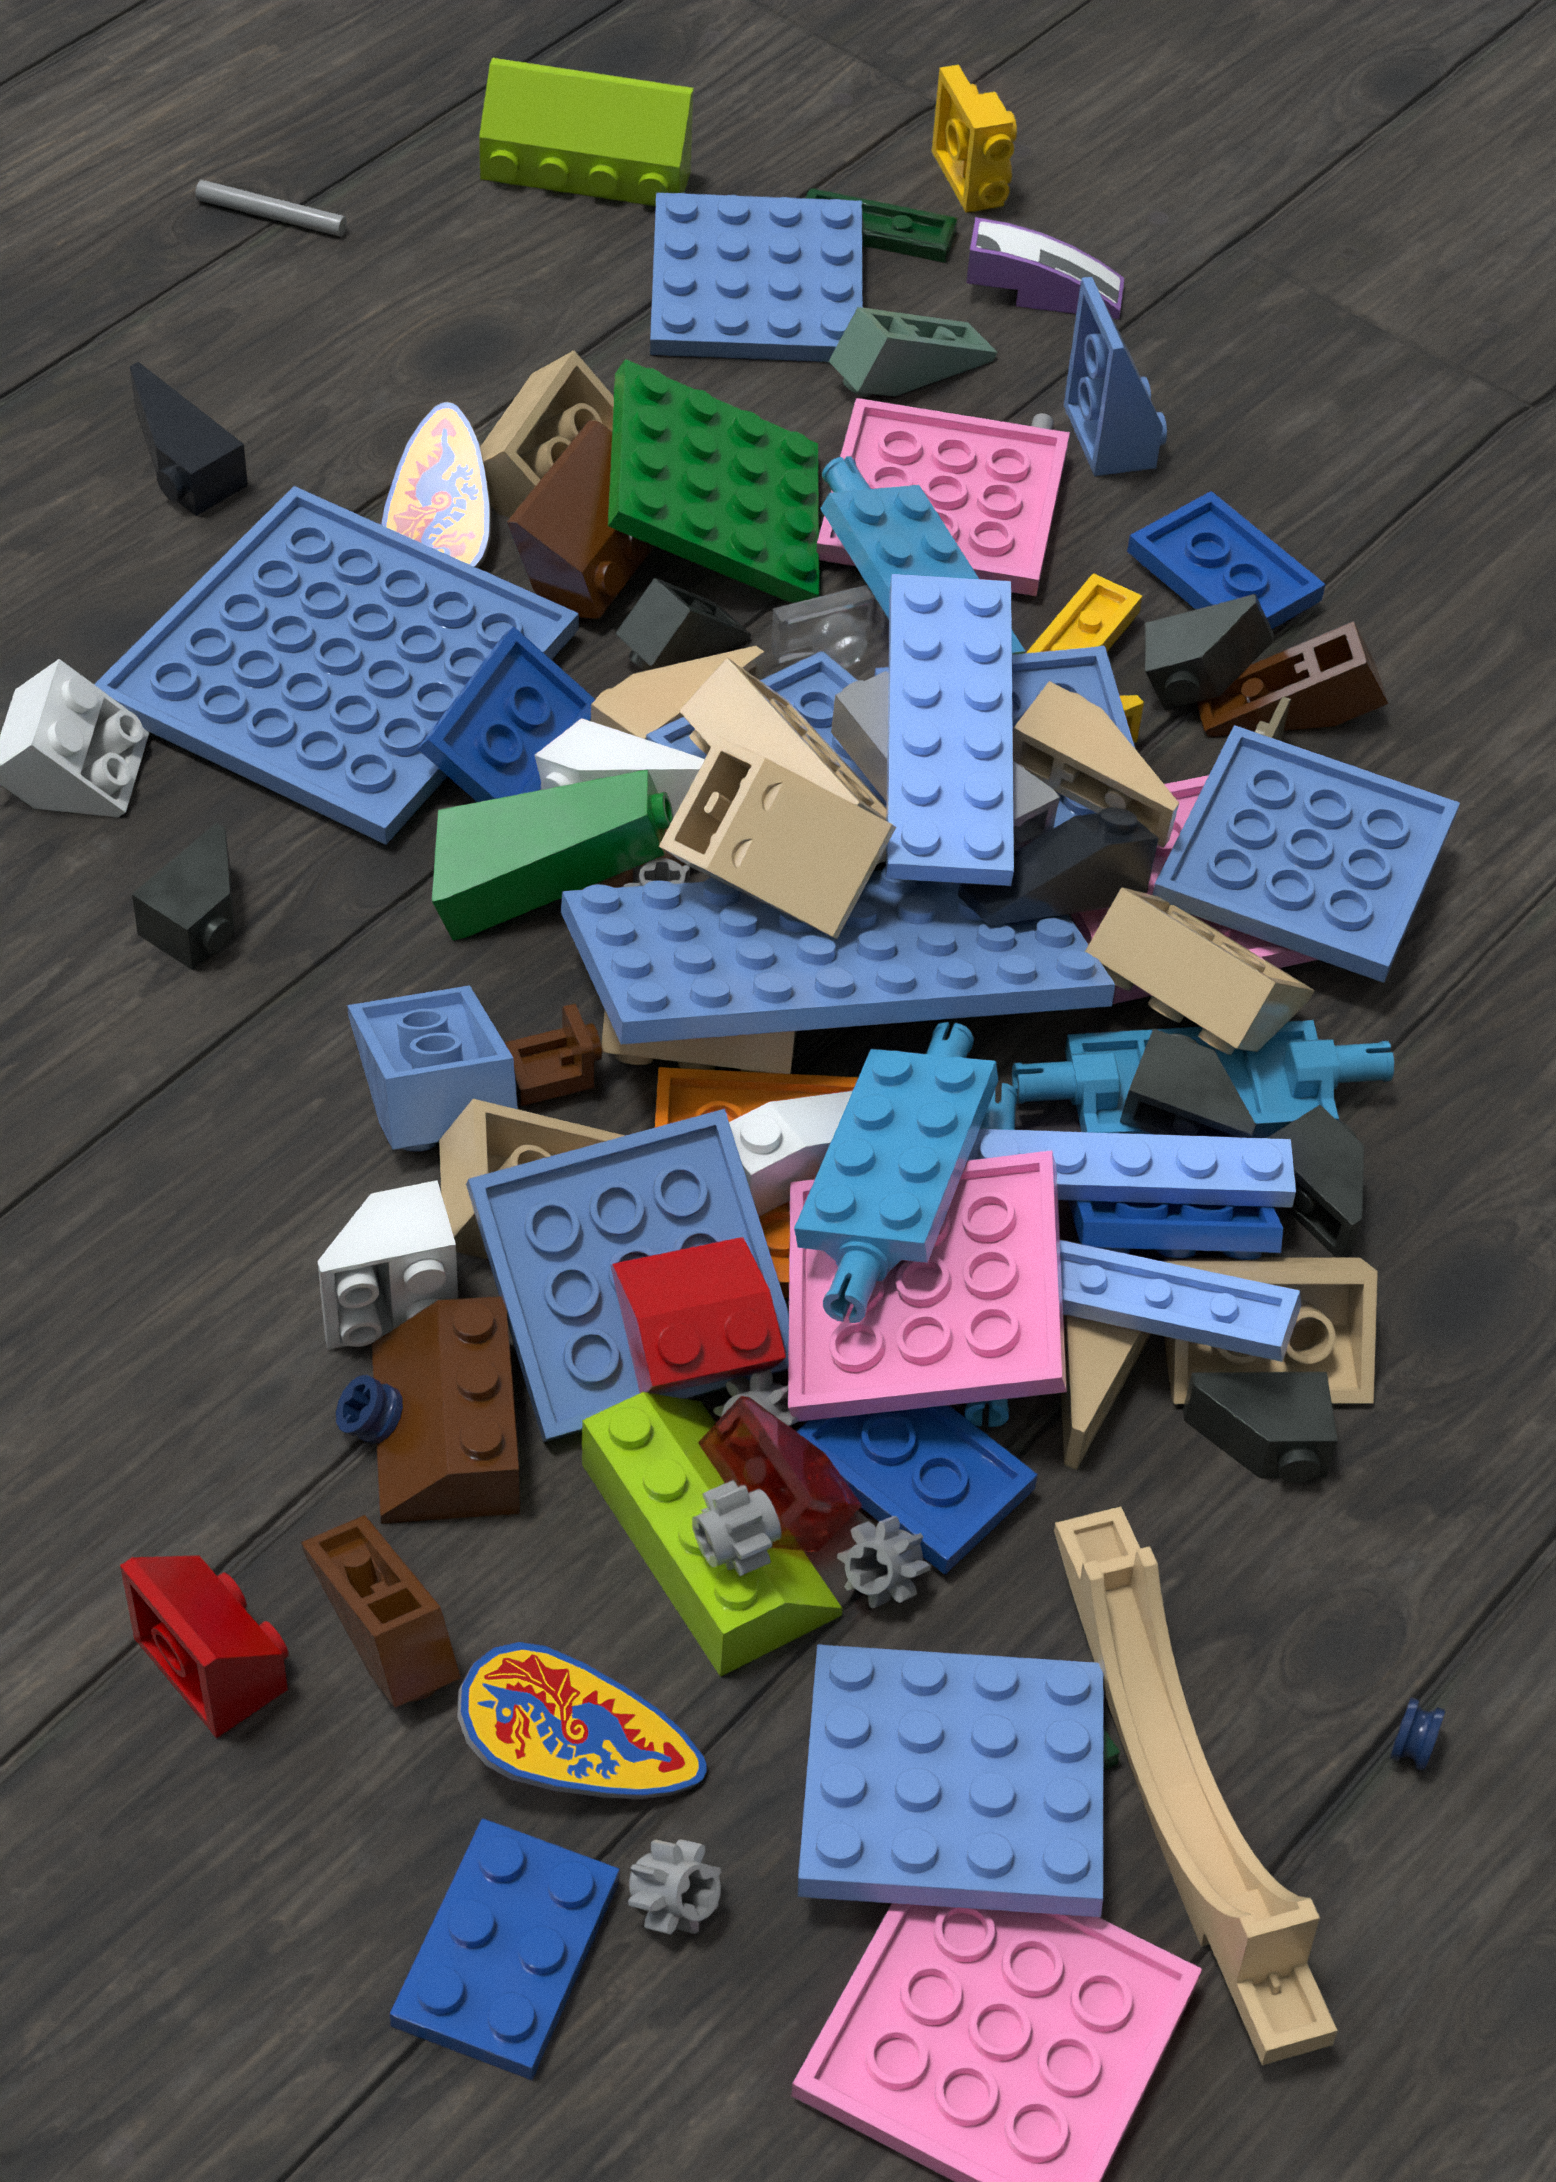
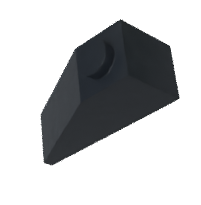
(190, 451)
(1070, 869)

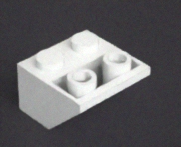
(70, 745)
(387, 1265)

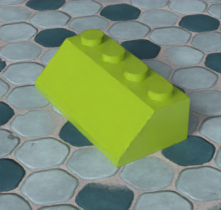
(585, 132)
(653, 1480)

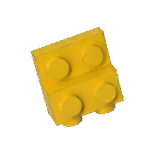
(973, 141)

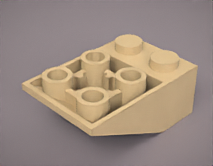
(777, 837)

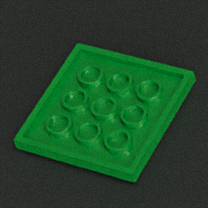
(714, 484)

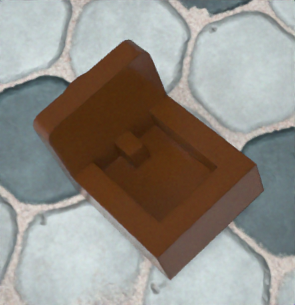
(556, 1060)

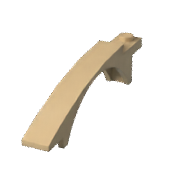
(1233, 1902)

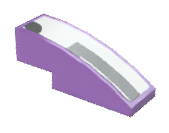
(1038, 267)

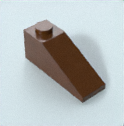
(1323, 677)
(383, 1611)

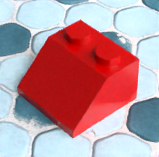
(697, 1316)
(204, 1638)

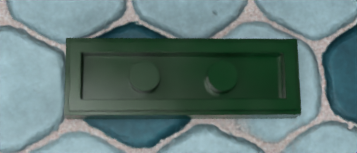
(901, 228)

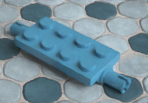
(891, 532)
(1275, 1083)
(895, 1163)

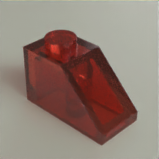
(794, 1473)

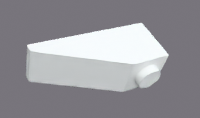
(596, 752)
(785, 1144)

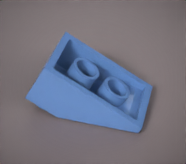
(1106, 394)
(429, 1061)

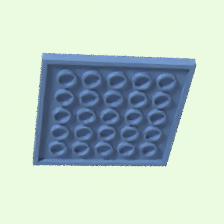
(326, 659)

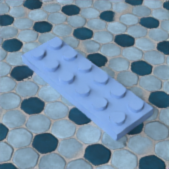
(950, 731)

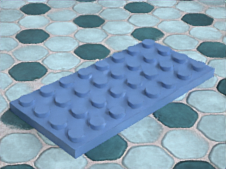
(727, 965)

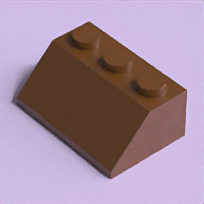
(566, 530)
(457, 1420)

